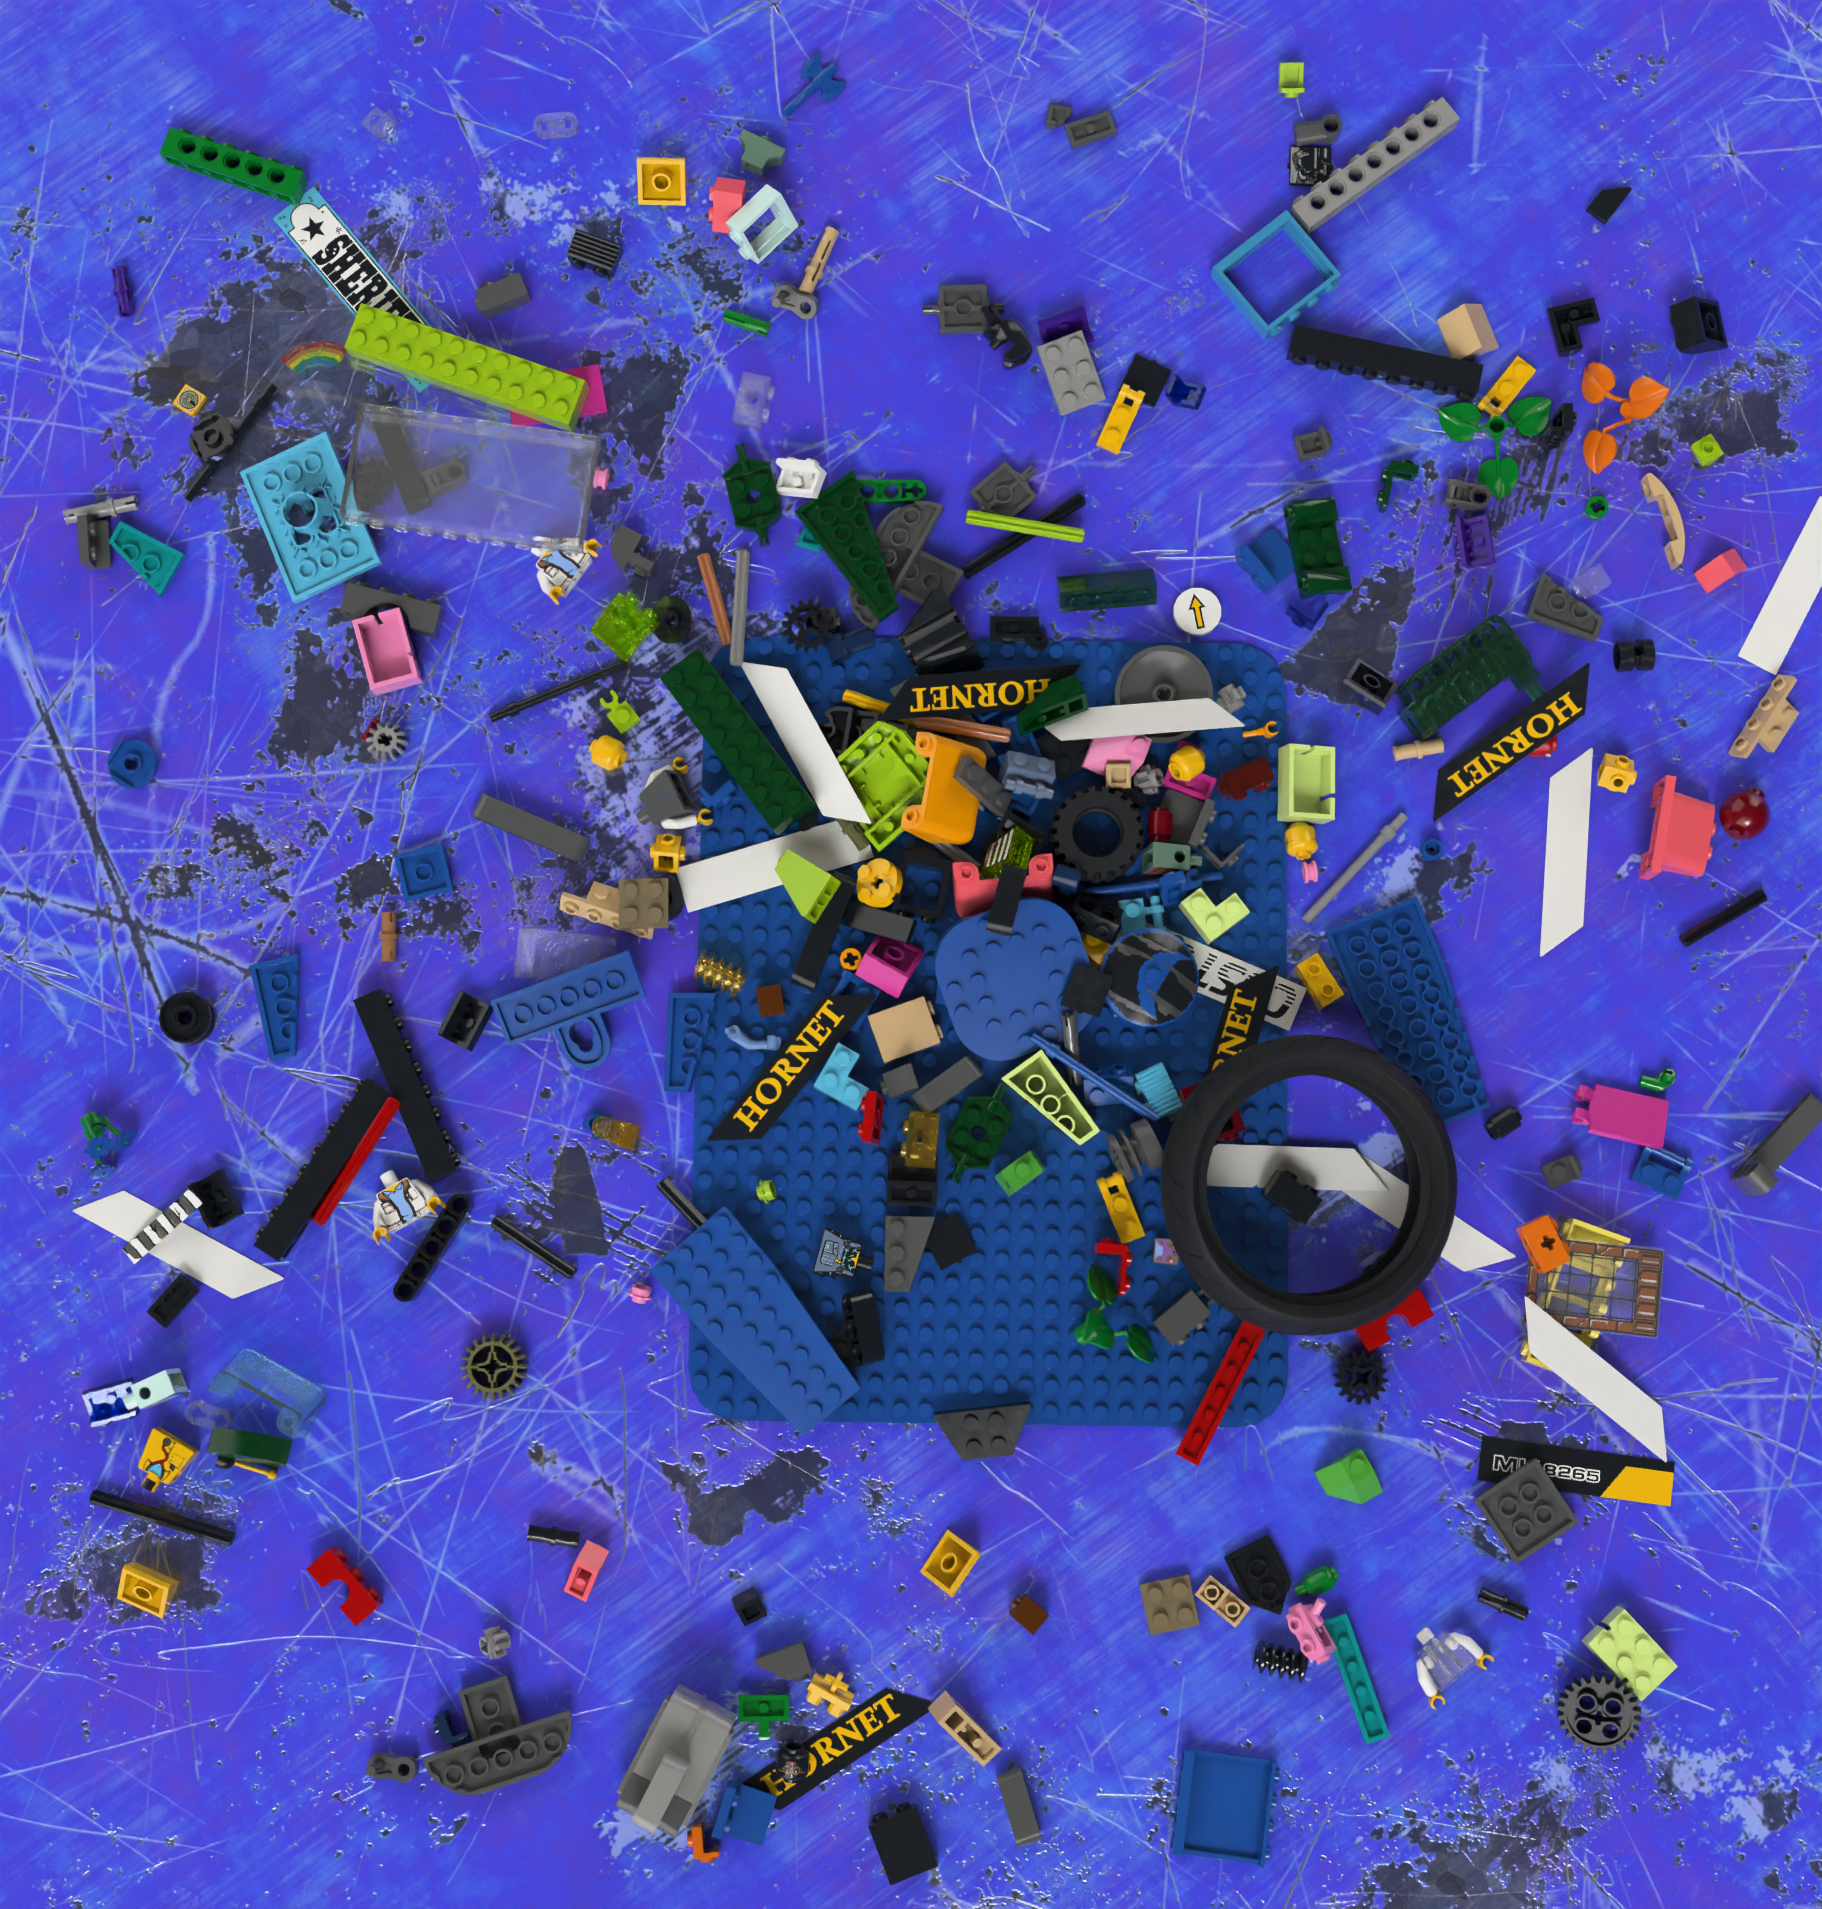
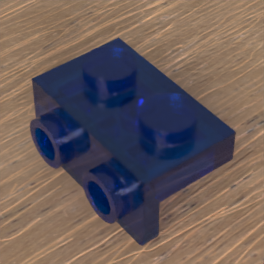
(107, 1404)

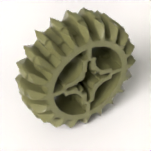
(516, 1366)

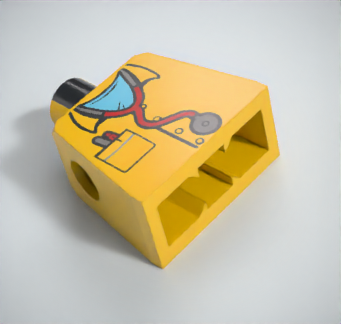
(164, 1458)

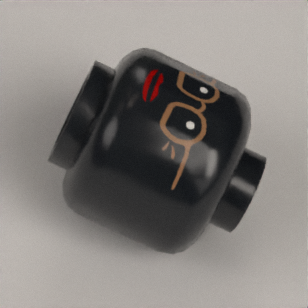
(792, 1762)

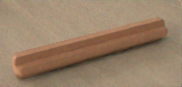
(715, 598)
(964, 728)

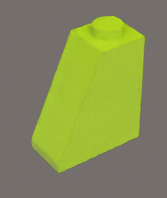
(806, 884)

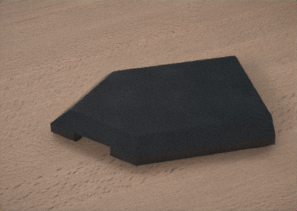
(1260, 1574)

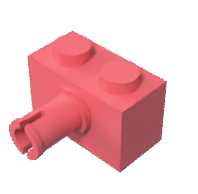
(727, 199)

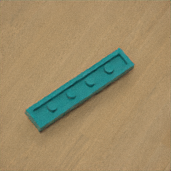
(1356, 1679)

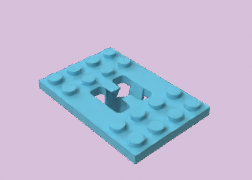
(294, 479)

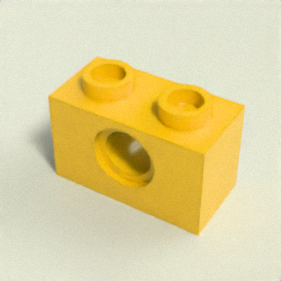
(1318, 981)

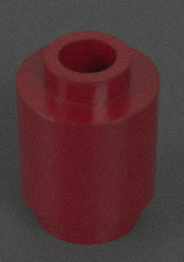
(1160, 825)

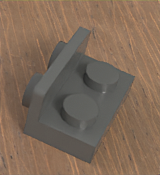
(93, 543)

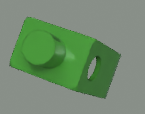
(1020, 1172)

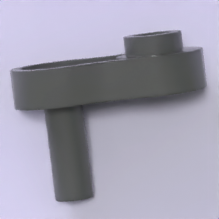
(790, 298)
(389, 1766)

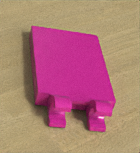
(1622, 1115)

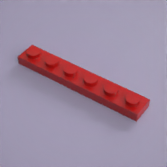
(1220, 1392)

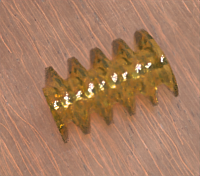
(720, 974)

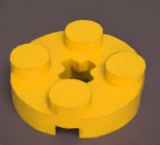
(867, 880)

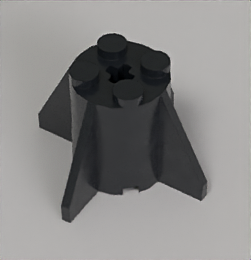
(938, 640)

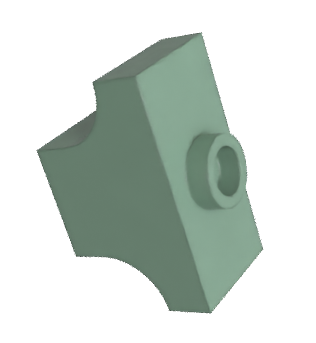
(760, 153)

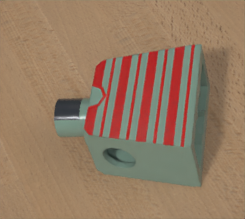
(1166, 857)

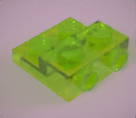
(625, 625)

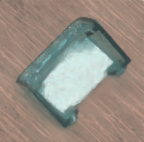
(271, 1380)

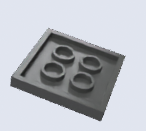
(1525, 1511)

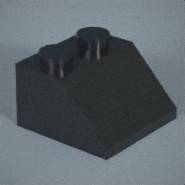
(1698, 326)

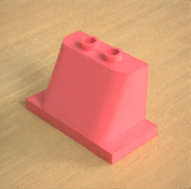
(1678, 833)

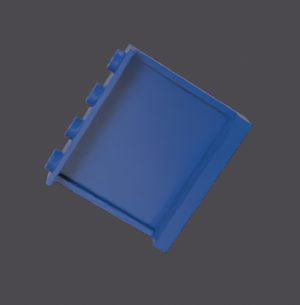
(1224, 1806)

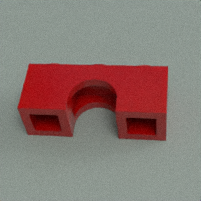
(1412, 1310)
(362, 1598)

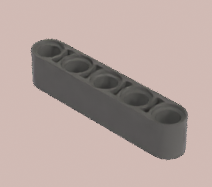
(531, 828)

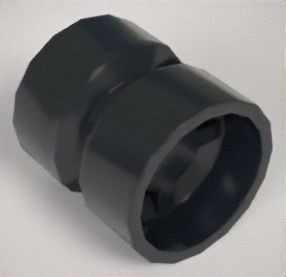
(1634, 655)

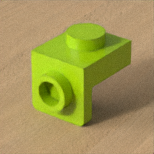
(1291, 79)
(1707, 450)

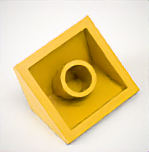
(661, 181)
(950, 1563)
(146, 1588)

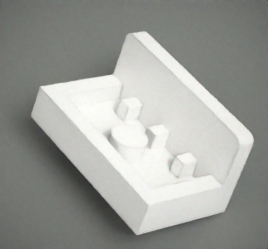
(800, 477)

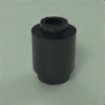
(1503, 1122)

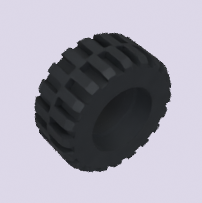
(1106, 803)

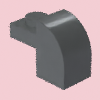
(625, 552)

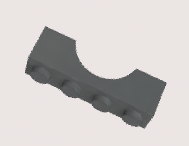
(361, 601)

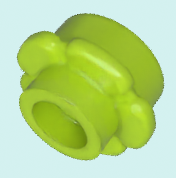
(766, 1191)

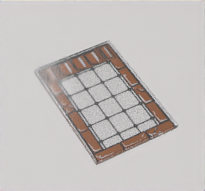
(1602, 1288)

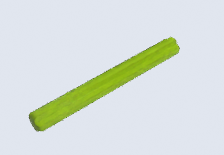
(1025, 526)

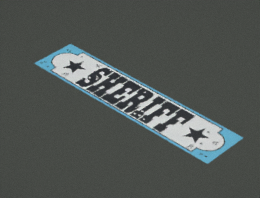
(344, 261)

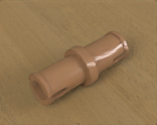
(388, 936)

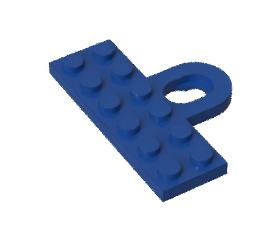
(570, 999)

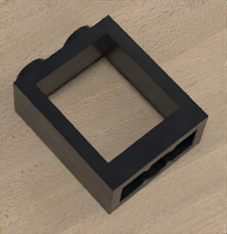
(927, 863)

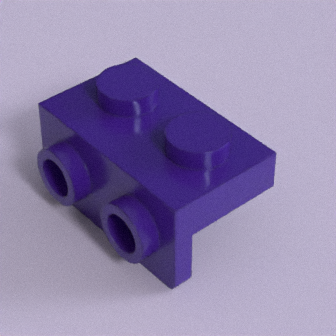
(1065, 324)
(1474, 541)

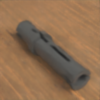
(1071, 1045)

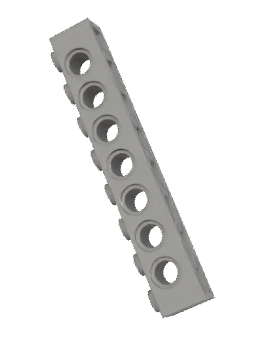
(1437, 113)

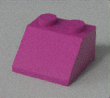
(889, 965)

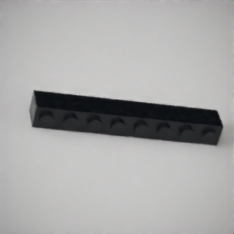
(1384, 362)
(407, 1085)
(318, 1176)

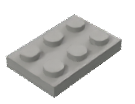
(1070, 373)

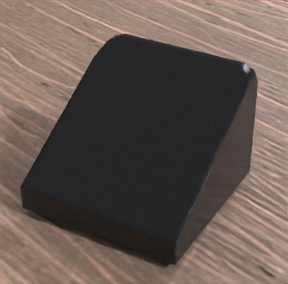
(749, 1606)

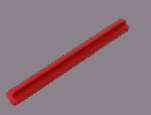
(356, 1160)

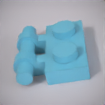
(1135, 912)

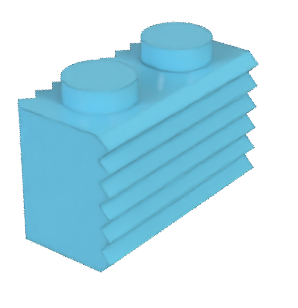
(1157, 1090)

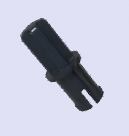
(1503, 1604)

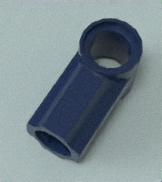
(845, 645)
(1066, 882)

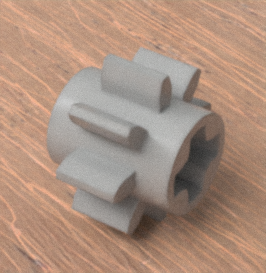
(1231, 698)
(1148, 779)
(494, 1642)

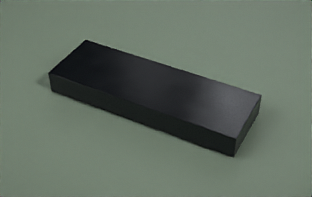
(879, 922)

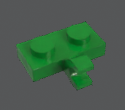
(764, 1709)

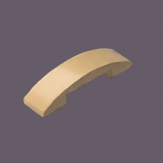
(1656, 491)

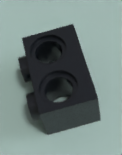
(1095, 916)

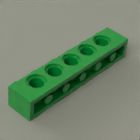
(288, 190)

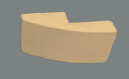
(1222, 1601)

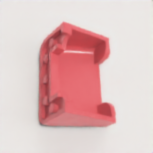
(976, 895)

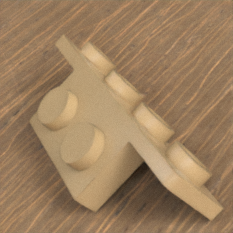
(1769, 720)
(599, 907)

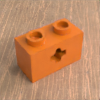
(1533, 1234)

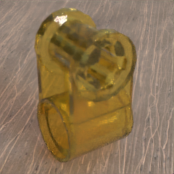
(616, 1132)

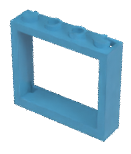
(1253, 244)

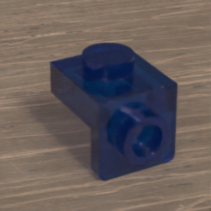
(1184, 393)

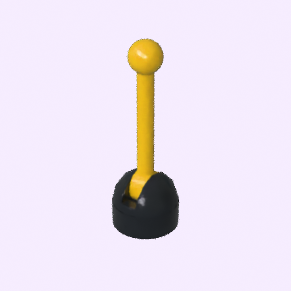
(226, 1463)

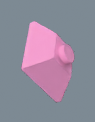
(1116, 750)

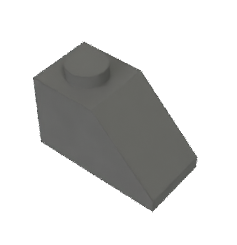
(899, 1081)
(787, 1662)

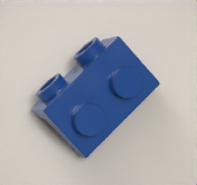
(1118, 1075)

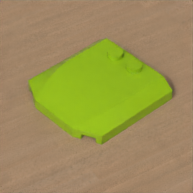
(886, 779)

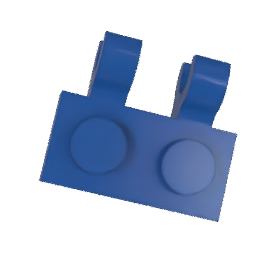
(1024, 744)

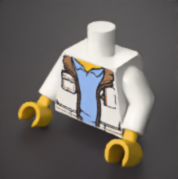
(560, 572)
(401, 1204)

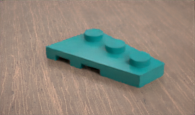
(148, 556)

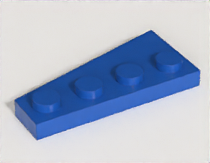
(277, 998)
(686, 1035)

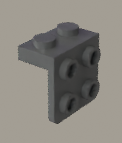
(1188, 818)

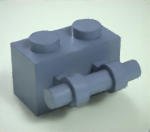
(1027, 774)

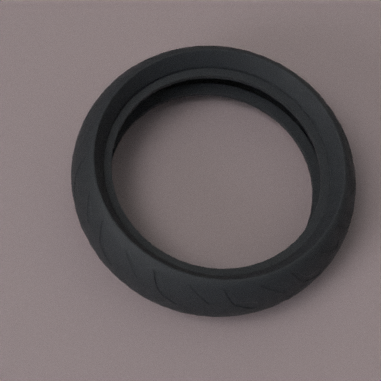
(1429, 1202)

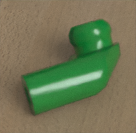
(1659, 1082)

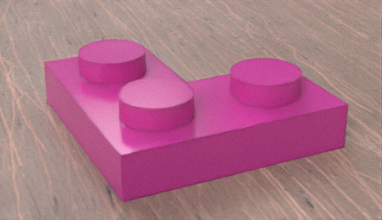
(1197, 788)

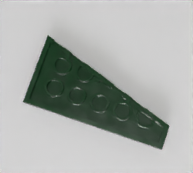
(847, 537)

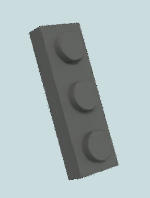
(982, 785)

